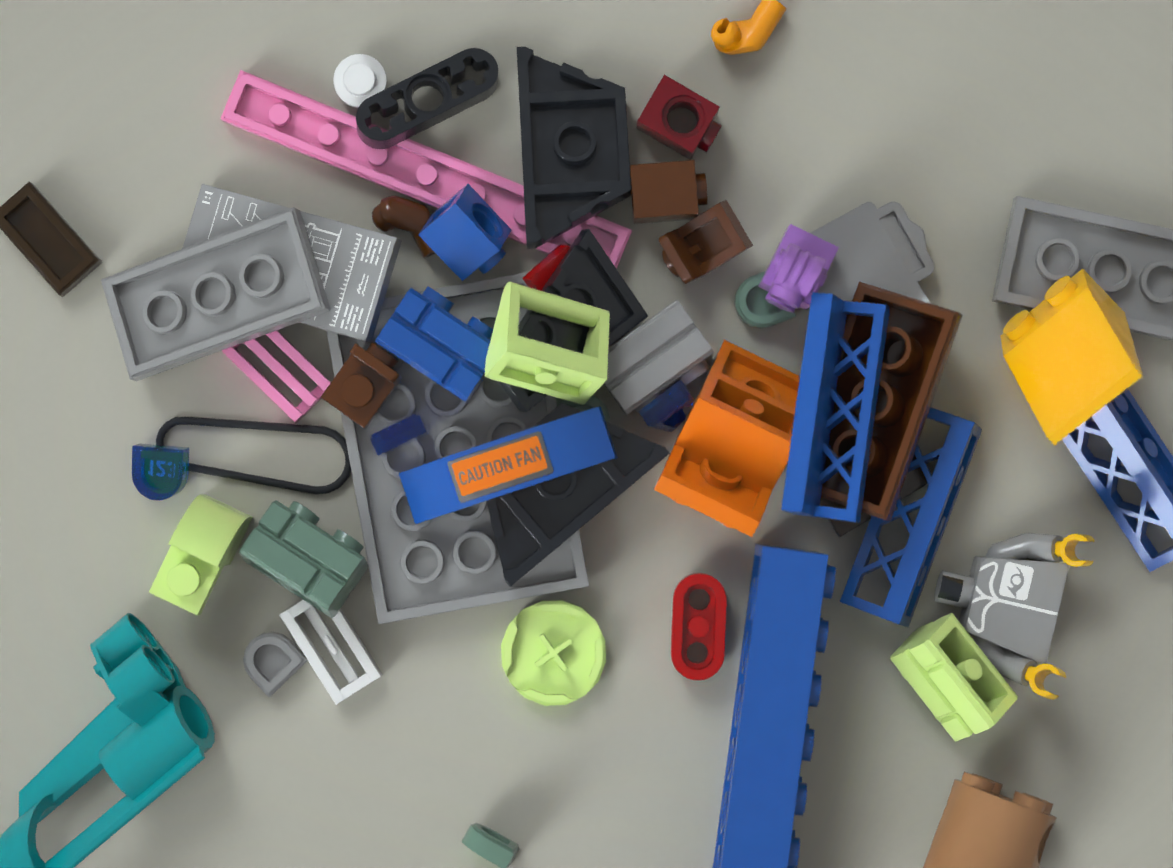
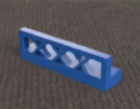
(816, 402)
(1144, 462)
(927, 528)

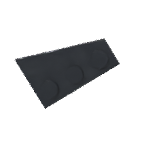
(587, 278)

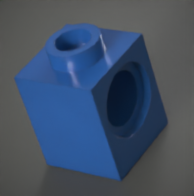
(466, 233)

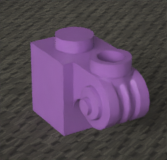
(797, 269)

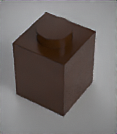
(666, 191)

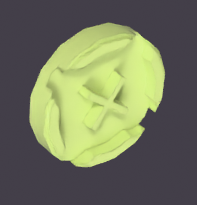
(553, 652)

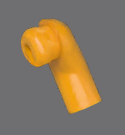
(749, 34)

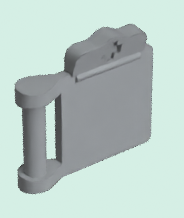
(876, 249)

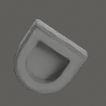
(272, 661)

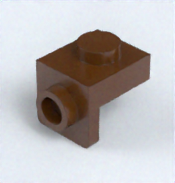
(704, 243)

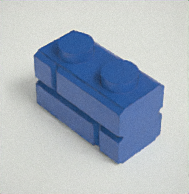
(438, 342)

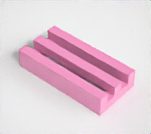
(309, 398)

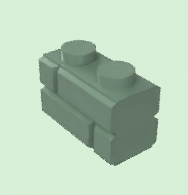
(304, 557)

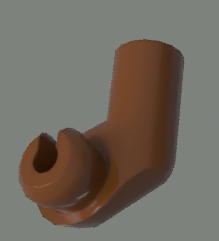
(403, 215)

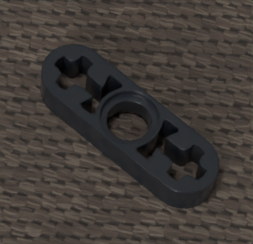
(467, 92)

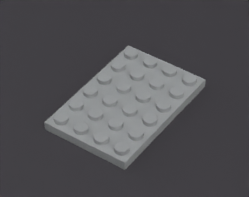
(453, 557)

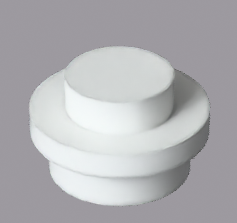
(359, 79)

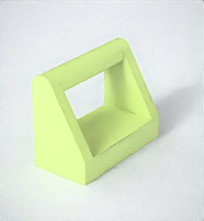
(542, 365)

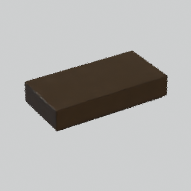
(47, 239)

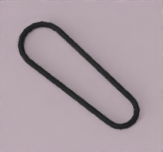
(261, 426)

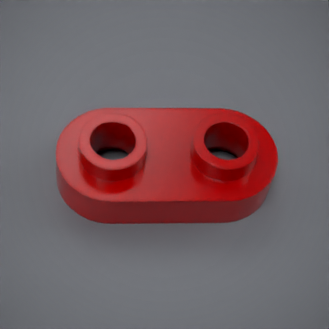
(698, 625)

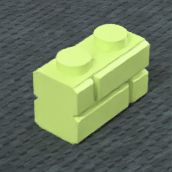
(954, 677)

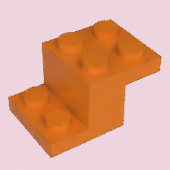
(733, 440)

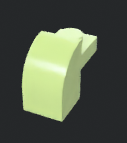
(198, 552)

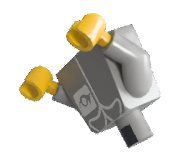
(1015, 602)

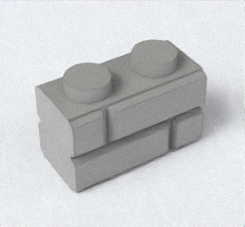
(655, 357)

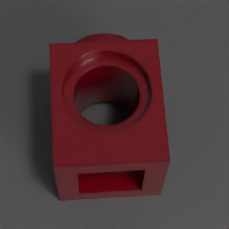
(668, 97)

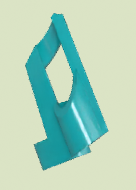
(141, 740)

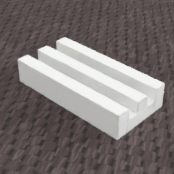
(316, 661)

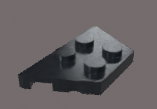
(570, 146)
(545, 515)

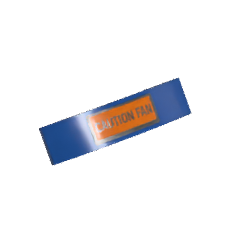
(508, 464)

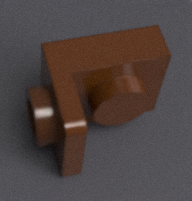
(363, 384)

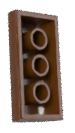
(912, 366)

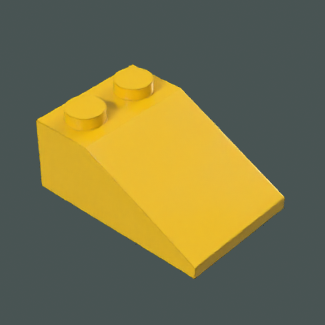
(1070, 354)

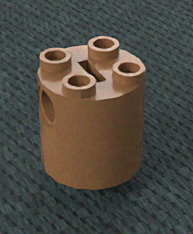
(988, 828)

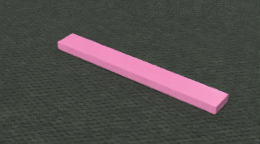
(403, 168)

